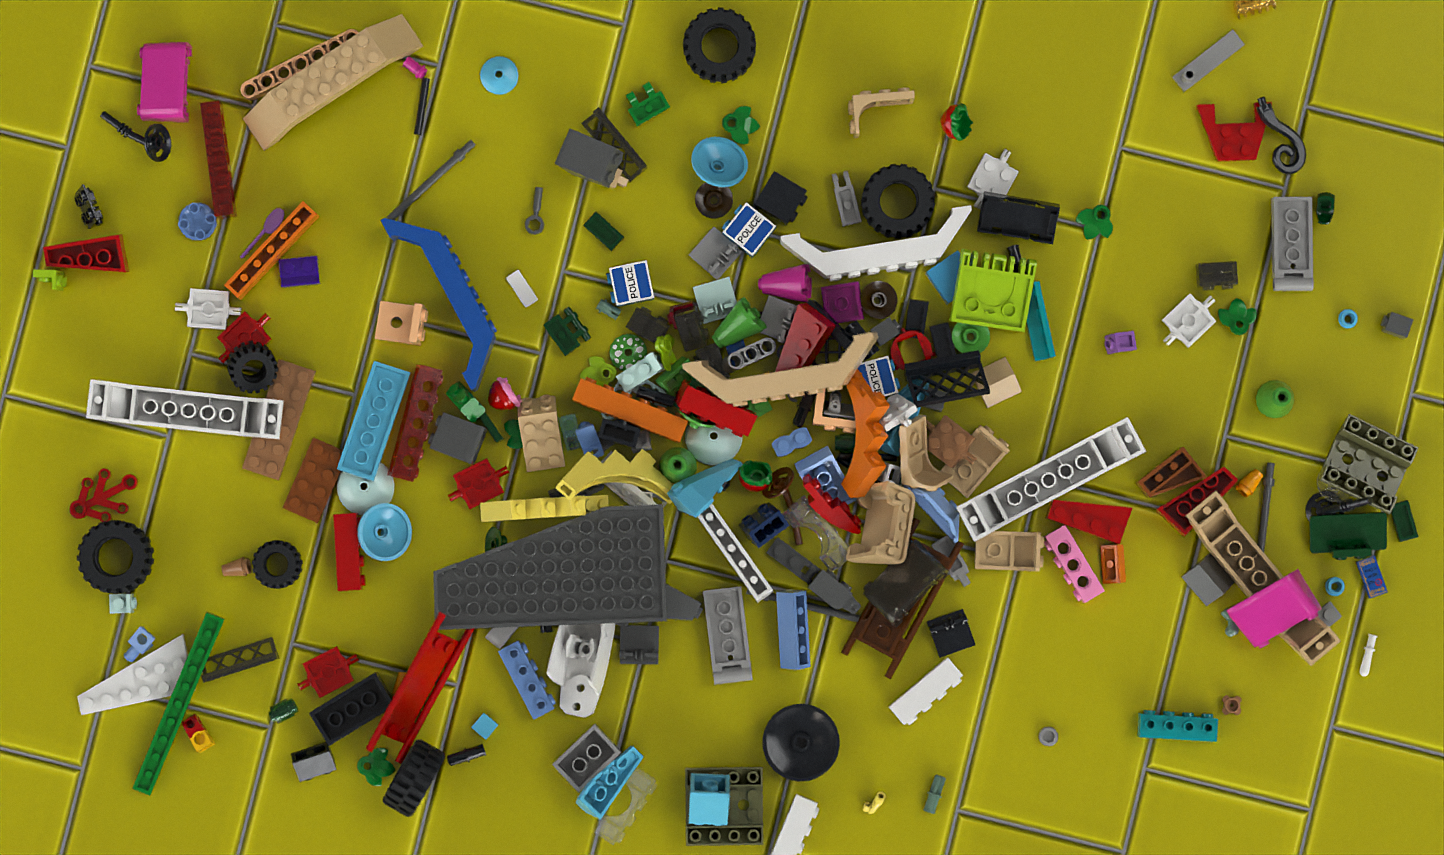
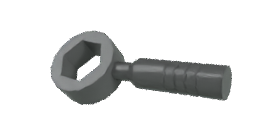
(536, 207)

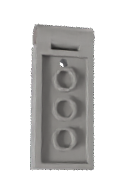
(1292, 243)
(727, 635)

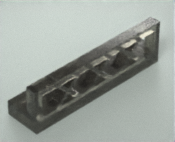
(616, 135)
(206, 677)

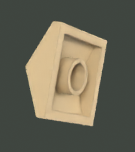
(1001, 382)

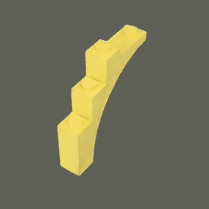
(616, 468)
(541, 508)

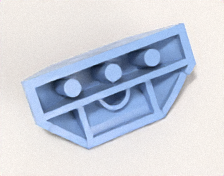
(939, 510)

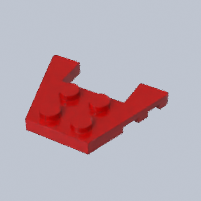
(1232, 140)

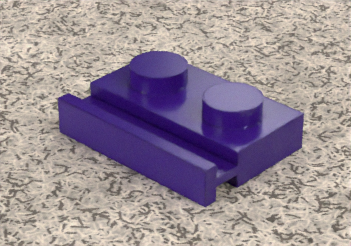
(299, 271)

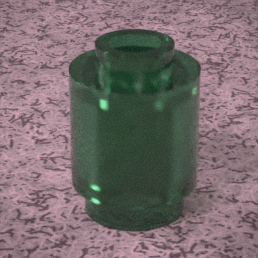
(845, 443)
(283, 710)

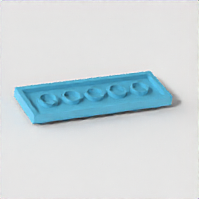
(373, 421)

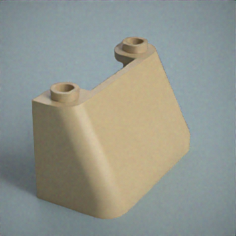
(885, 526)

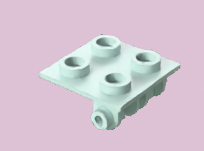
(715, 299)

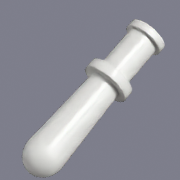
(1369, 649)

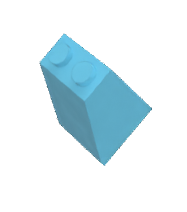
(709, 799)

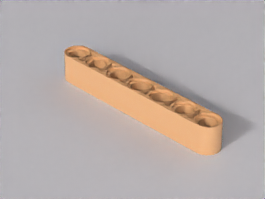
(291, 65)

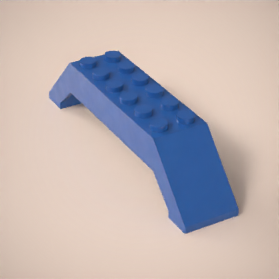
(457, 290)

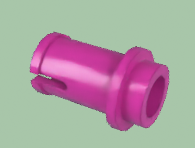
(413, 66)

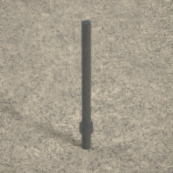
(457, 156)
(1268, 482)
(820, 609)

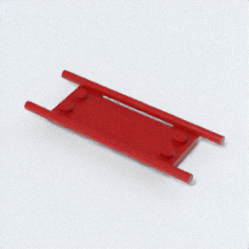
(416, 685)

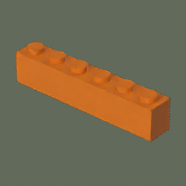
(271, 250)
(625, 408)

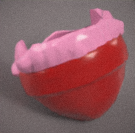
(502, 396)

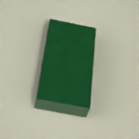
(603, 231)
(491, 427)
(1403, 521)

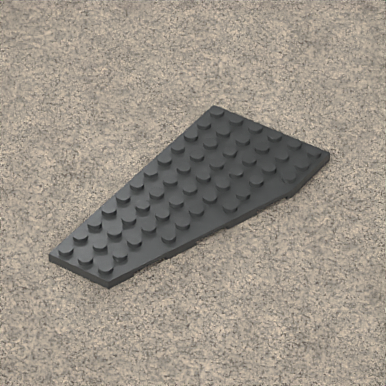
(573, 573)

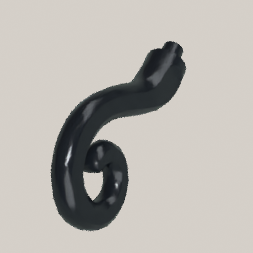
(1268, 117)

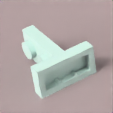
(640, 371)

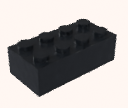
(352, 708)

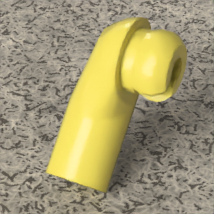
(876, 803)

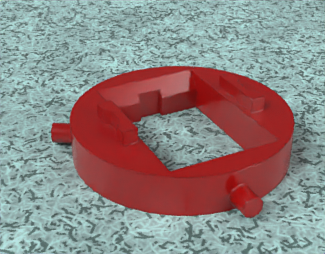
(924, 343)

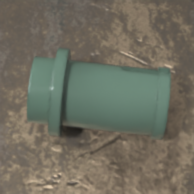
(607, 309)

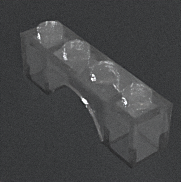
(832, 546)
(612, 827)

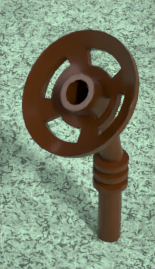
(782, 487)

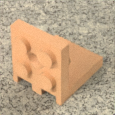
(412, 325)
(830, 424)

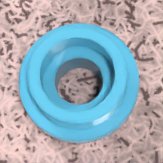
(1353, 316)
(1339, 590)

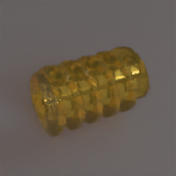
(1244, 6)

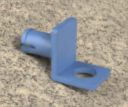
(589, 439)
(139, 644)

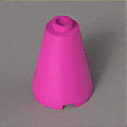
(788, 283)

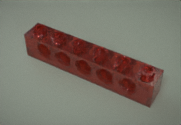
(218, 159)
(411, 412)

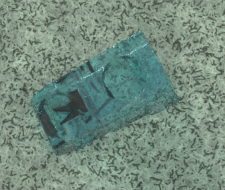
(568, 426)

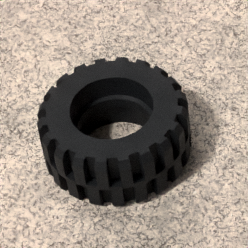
(726, 20)
(898, 175)
(89, 556)
(413, 778)

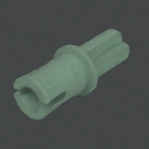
(934, 794)

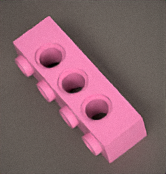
(1093, 586)

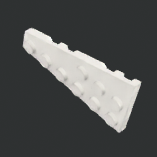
(140, 682)

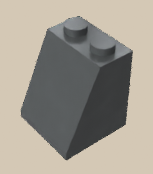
(589, 158)
(457, 438)
(681, 605)

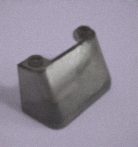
(905, 583)

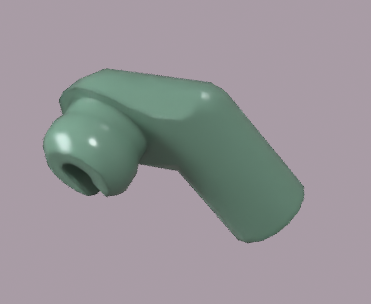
(1232, 628)

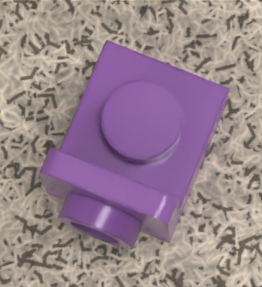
(1120, 342)

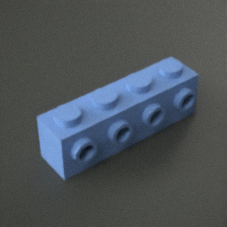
(793, 629)
(526, 679)

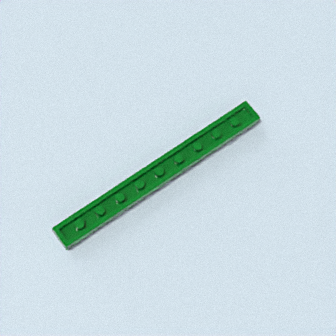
(178, 703)

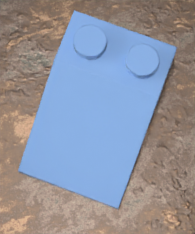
(827, 471)

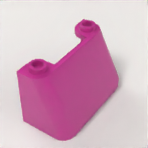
(164, 82)
(1275, 609)

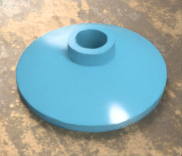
(503, 84)

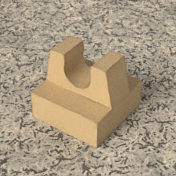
(619, 180)

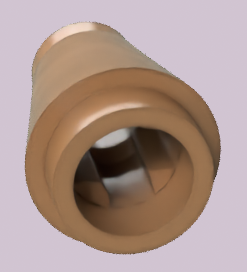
(238, 567)

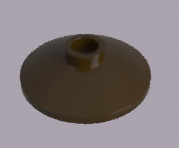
(704, 205)
(886, 296)

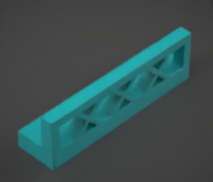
(1039, 327)

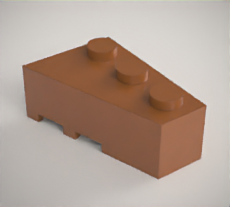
(1171, 473)

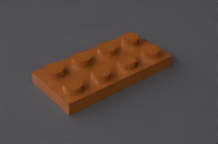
(314, 481)

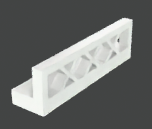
(632, 494)

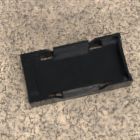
(1018, 217)

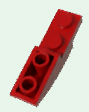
(830, 509)

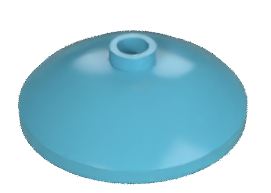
(719, 154)
(395, 532)

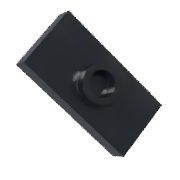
(916, 315)
(942, 340)

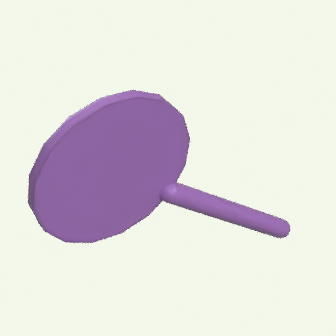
(272, 222)

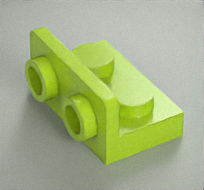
(55, 277)

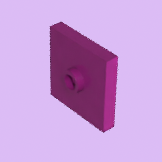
(843, 302)

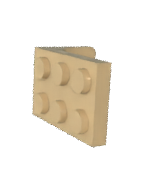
(884, 98)
(540, 433)
(988, 454)
(915, 465)
(1009, 551)

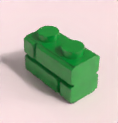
(465, 401)

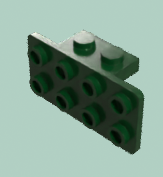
(1348, 534)

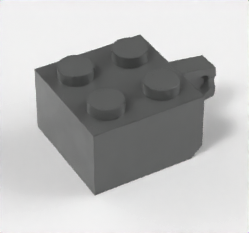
(833, 592)

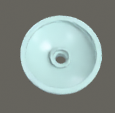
(709, 450)
(361, 500)

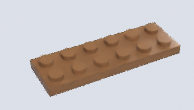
(292, 386)

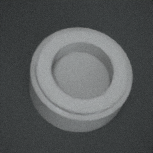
(1048, 736)

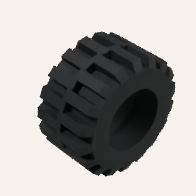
(252, 352)
(260, 564)

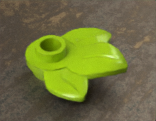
(664, 346)
(597, 369)

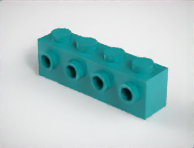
(1177, 727)

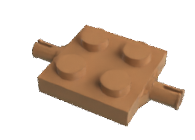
(949, 442)

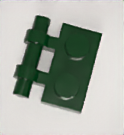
(561, 333)

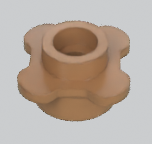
(1236, 705)

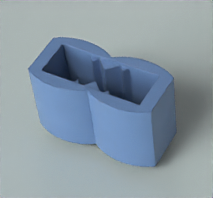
(796, 440)

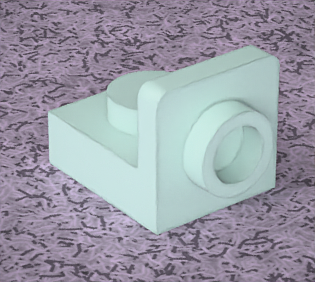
(122, 603)

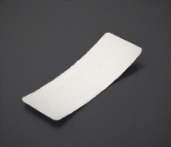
(522, 288)

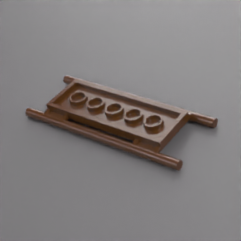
(881, 634)

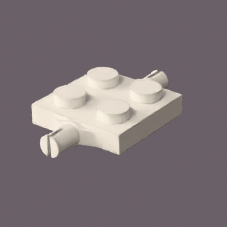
(992, 176)
(208, 309)
(1189, 320)
(898, 412)

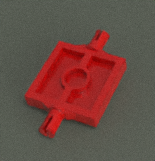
(243, 330)
(478, 483)
(328, 672)

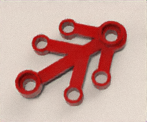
(100, 497)

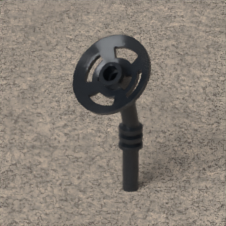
(152, 143)
(1341, 507)

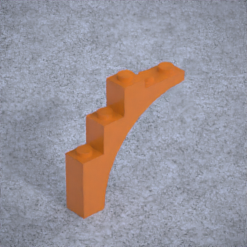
(870, 435)

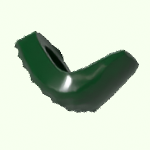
(1325, 207)

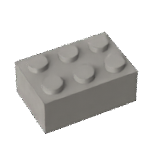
(586, 757)

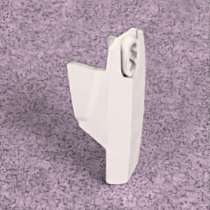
(579, 659)

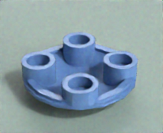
(197, 221)

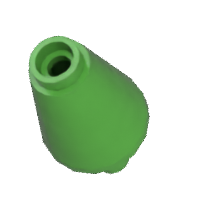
(739, 324)
(1268, 401)
(685, 457)

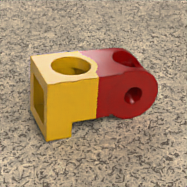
(197, 733)

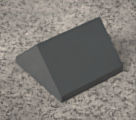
(1208, 579)

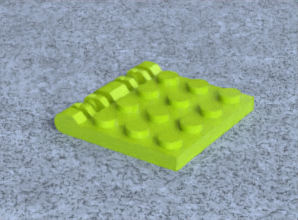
(991, 294)

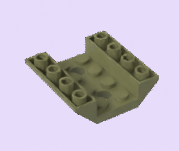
(1370, 453)
(743, 826)

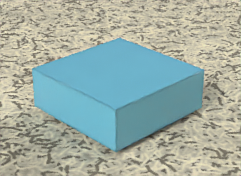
(485, 726)

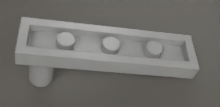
(1208, 60)

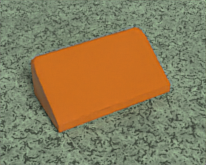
(1113, 564)

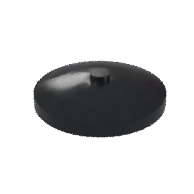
(801, 742)

